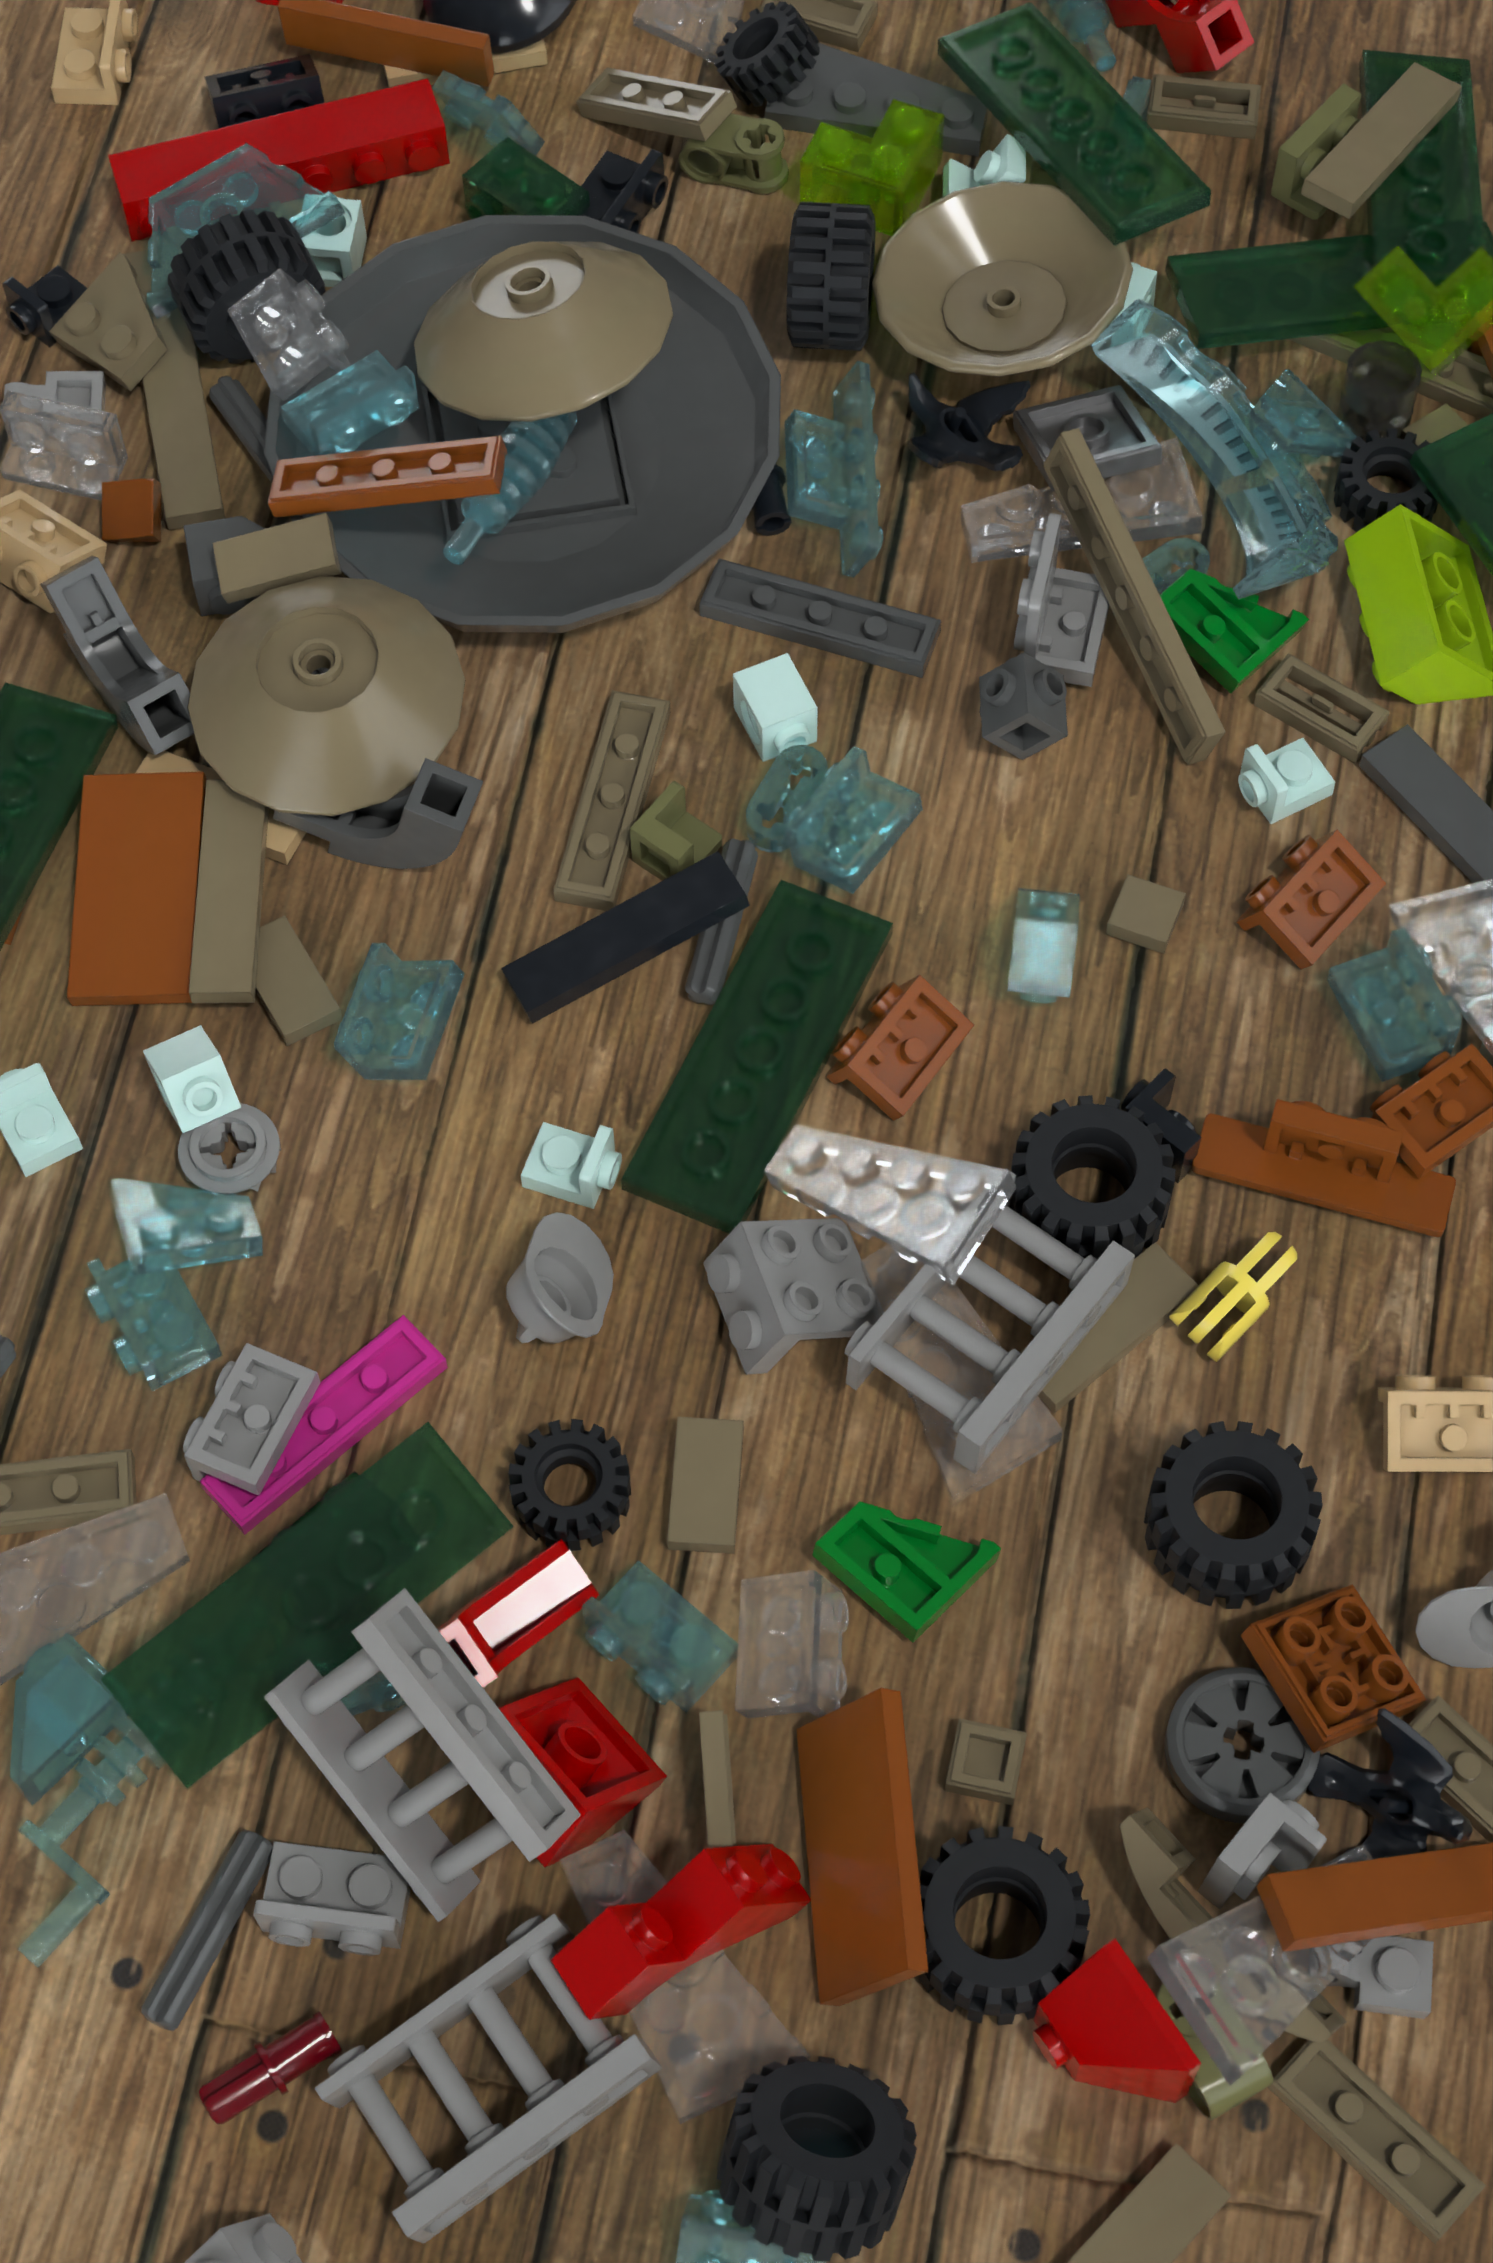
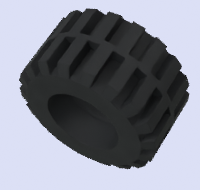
(225, 266)
(830, 276)
(1102, 1140)
(1243, 1465)
(1011, 1869)
(816, 2158)

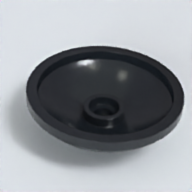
(507, 22)

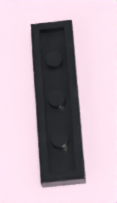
(625, 937)

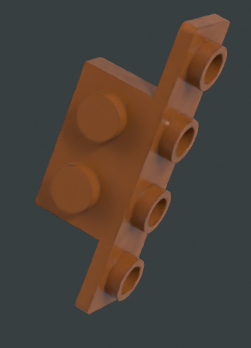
(1326, 1163)

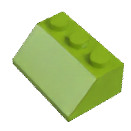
(1421, 609)

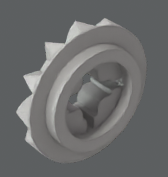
(253, 1134)

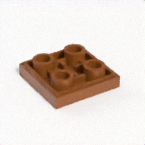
(1332, 1667)

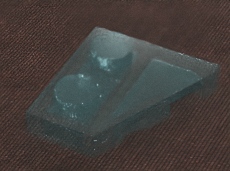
(1299, 421)
(183, 1226)

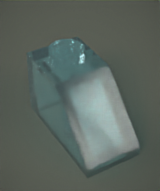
(1044, 945)
(57, 1715)

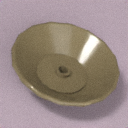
(999, 280)
(543, 330)
(334, 735)

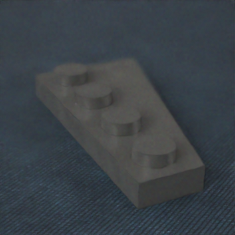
(858, 92)

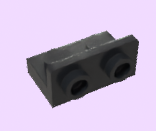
(264, 90)
(625, 190)

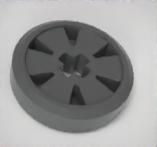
(1206, 1765)

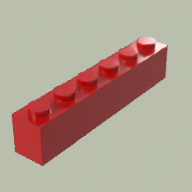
(327, 144)

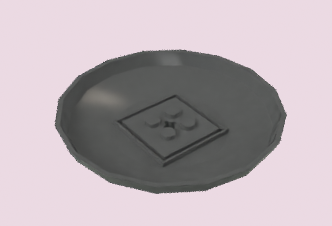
(646, 476)

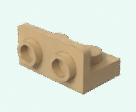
(94, 54)
(39, 545)
(1437, 1426)

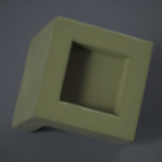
(669, 837)

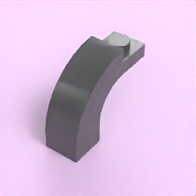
(118, 662)
(408, 830)

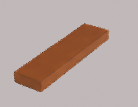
(387, 39)
(387, 476)
(1379, 1897)

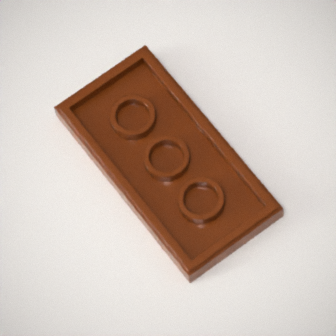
(136, 888)
(861, 1849)

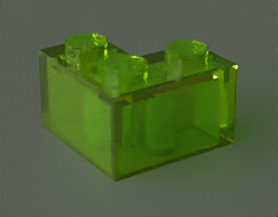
(880, 171)
(1428, 319)

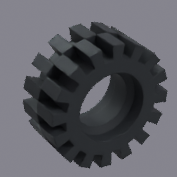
(767, 53)
(1376, 458)
(570, 1447)

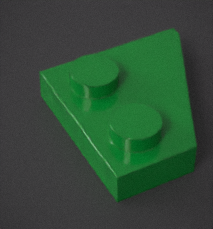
(1225, 632)
(902, 1565)

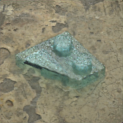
(498, 118)

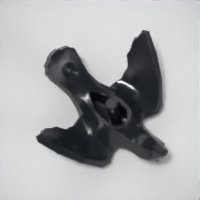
(963, 430)
(1403, 1799)

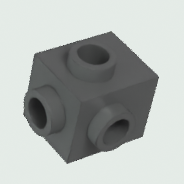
(1023, 706)

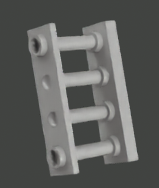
(1016, 1374)
(463, 1723)
(492, 2151)

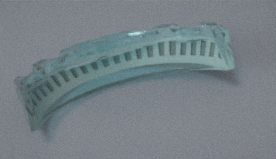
(1205, 405)

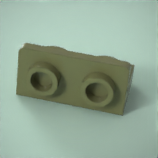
(1310, 146)

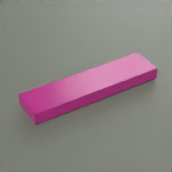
(337, 1417)

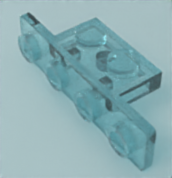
(834, 469)

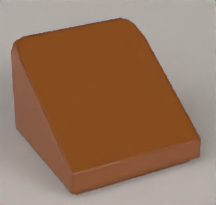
(131, 510)

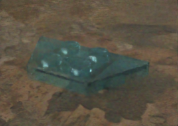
(228, 185)

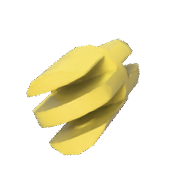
(1238, 1291)

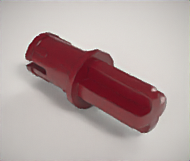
(268, 2069)

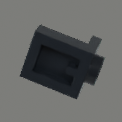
(42, 304)
(1178, 1131)

